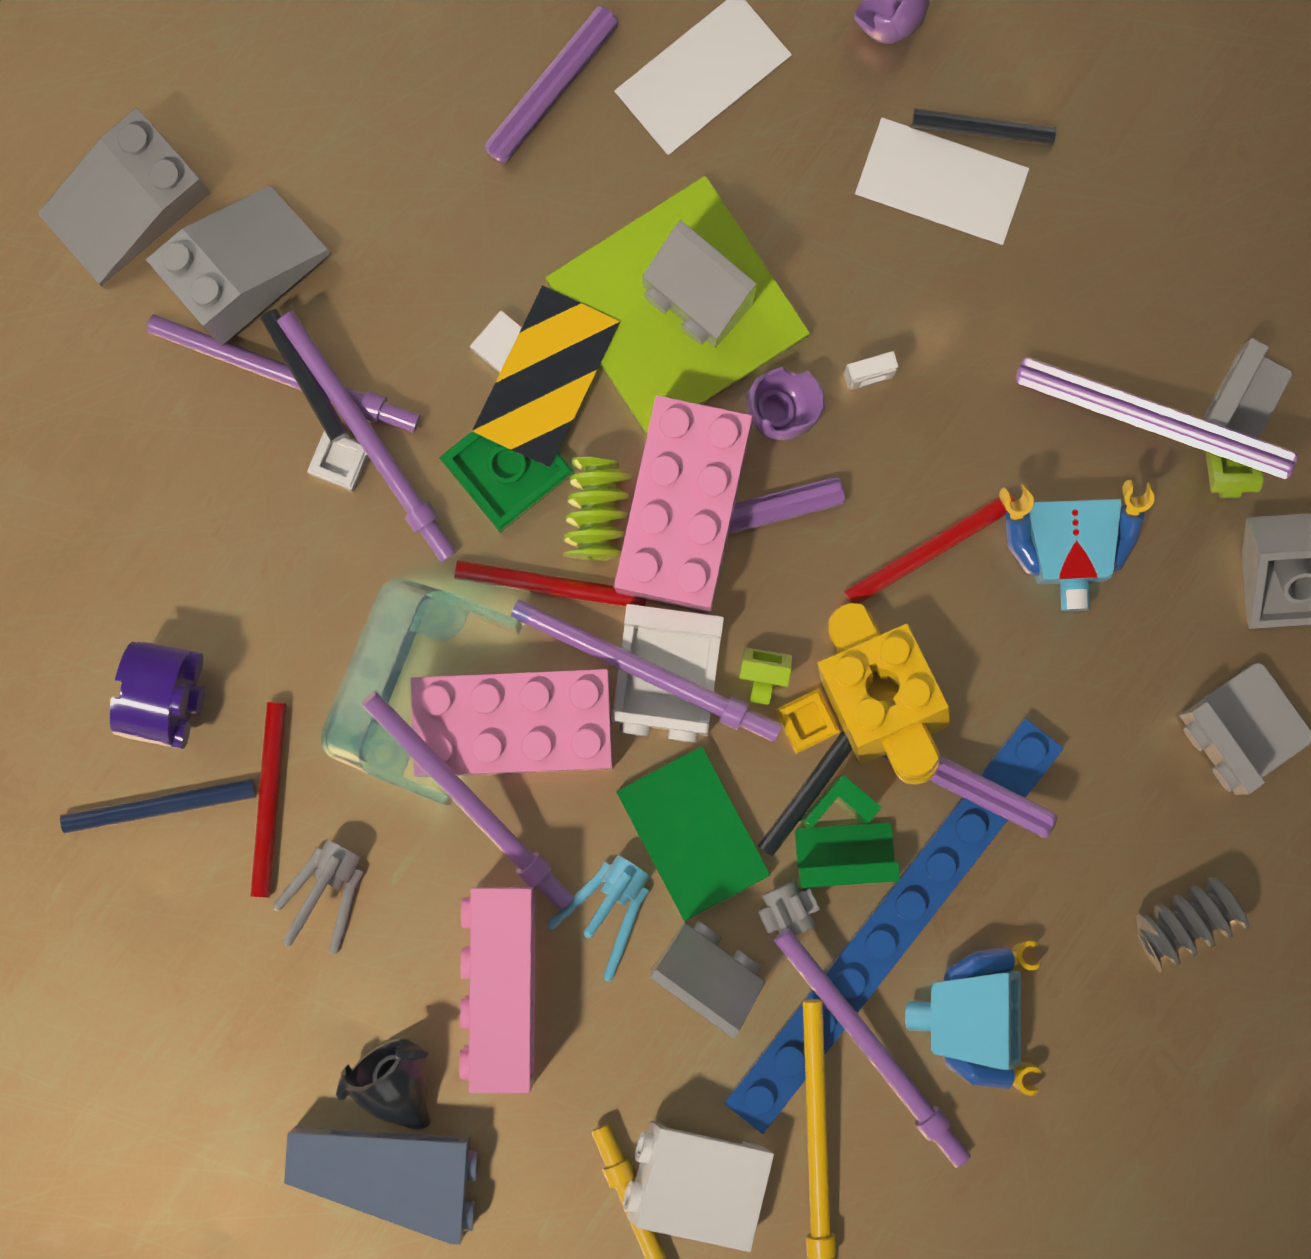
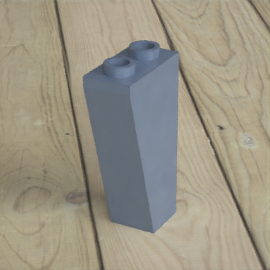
(388, 1175)

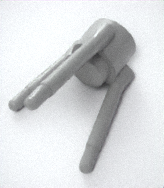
(332, 867)

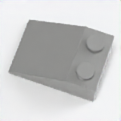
(122, 197)
(238, 261)
(708, 977)

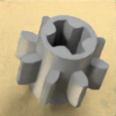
(789, 909)

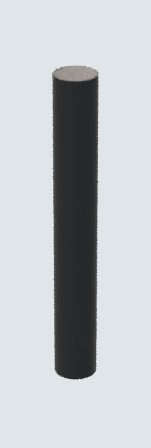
(983, 127)
(305, 379)
(806, 795)

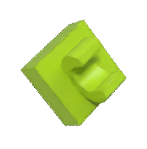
(1231, 477)
(765, 670)

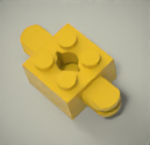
(884, 694)

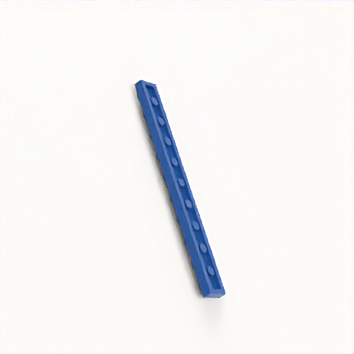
(894, 924)

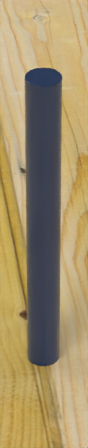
(158, 806)

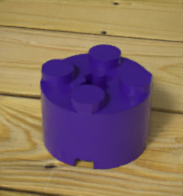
(157, 694)

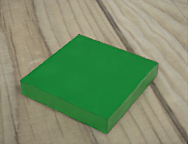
(502, 480)

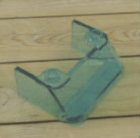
(395, 619)

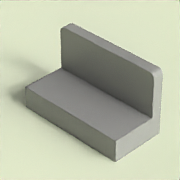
(1248, 391)

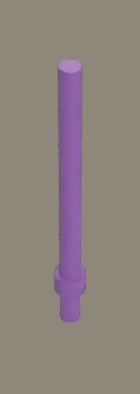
(371, 404)
(420, 515)
(732, 711)
(531, 866)
(930, 1119)

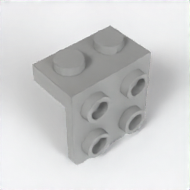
(1246, 729)

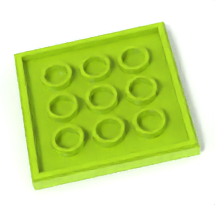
(650, 348)

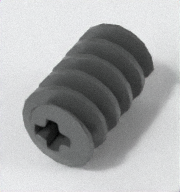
(1189, 922)

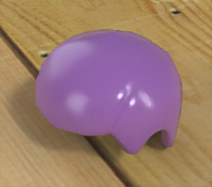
(890, 19)
(785, 403)

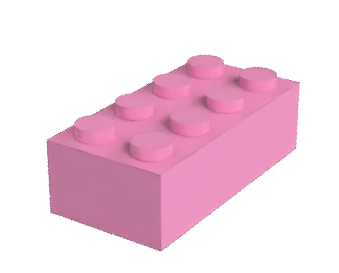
(683, 504)
(515, 721)
(501, 989)

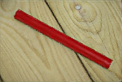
(926, 552)
(543, 584)
(268, 799)

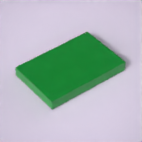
(693, 833)

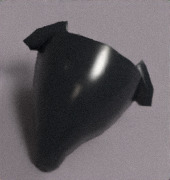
(389, 1084)

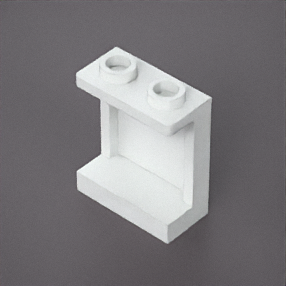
(681, 644)
(698, 1187)

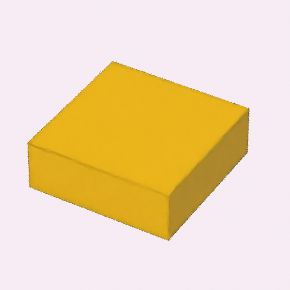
(807, 721)

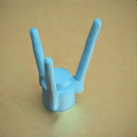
(622, 882)

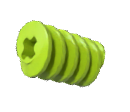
(596, 509)

